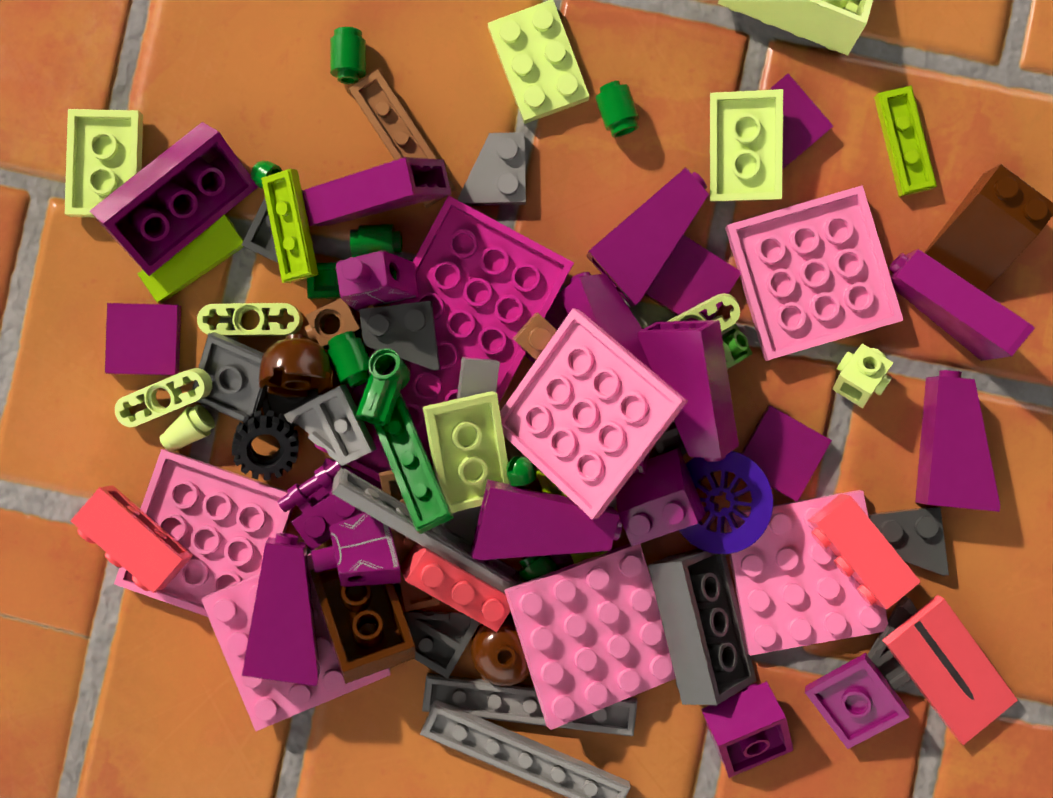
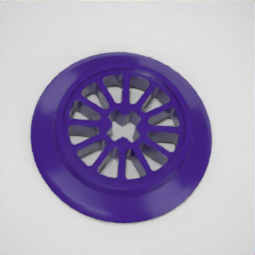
(761, 505)

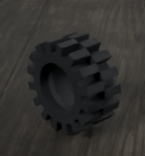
(262, 464)

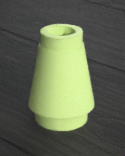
(189, 427)

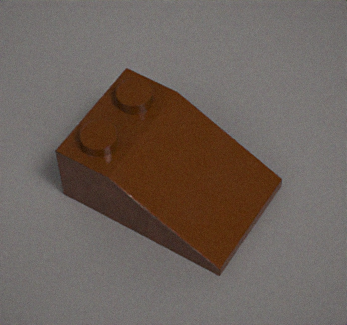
(991, 227)
(363, 625)

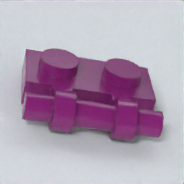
(316, 519)

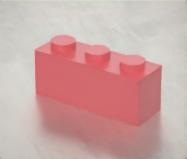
(131, 539)
(862, 552)
(455, 587)

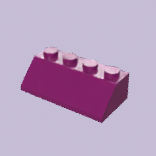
(175, 198)

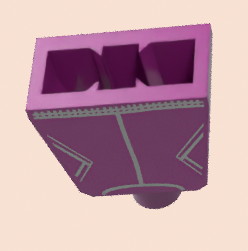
(369, 280)
(361, 552)

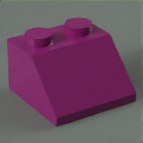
(659, 500)
(748, 729)

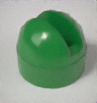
(263, 169)
(520, 471)

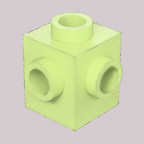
(862, 375)

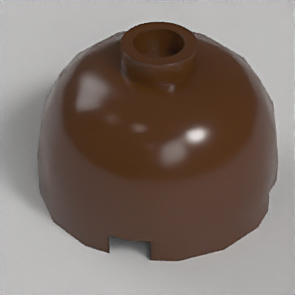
(296, 366)
(499, 654)

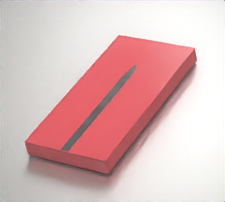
(950, 669)

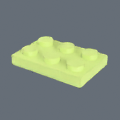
(538, 61)
(746, 145)
(100, 155)
(466, 447)

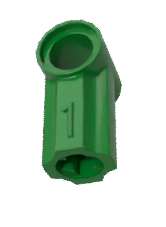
(381, 389)

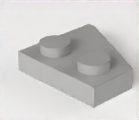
(498, 172)
(334, 425)

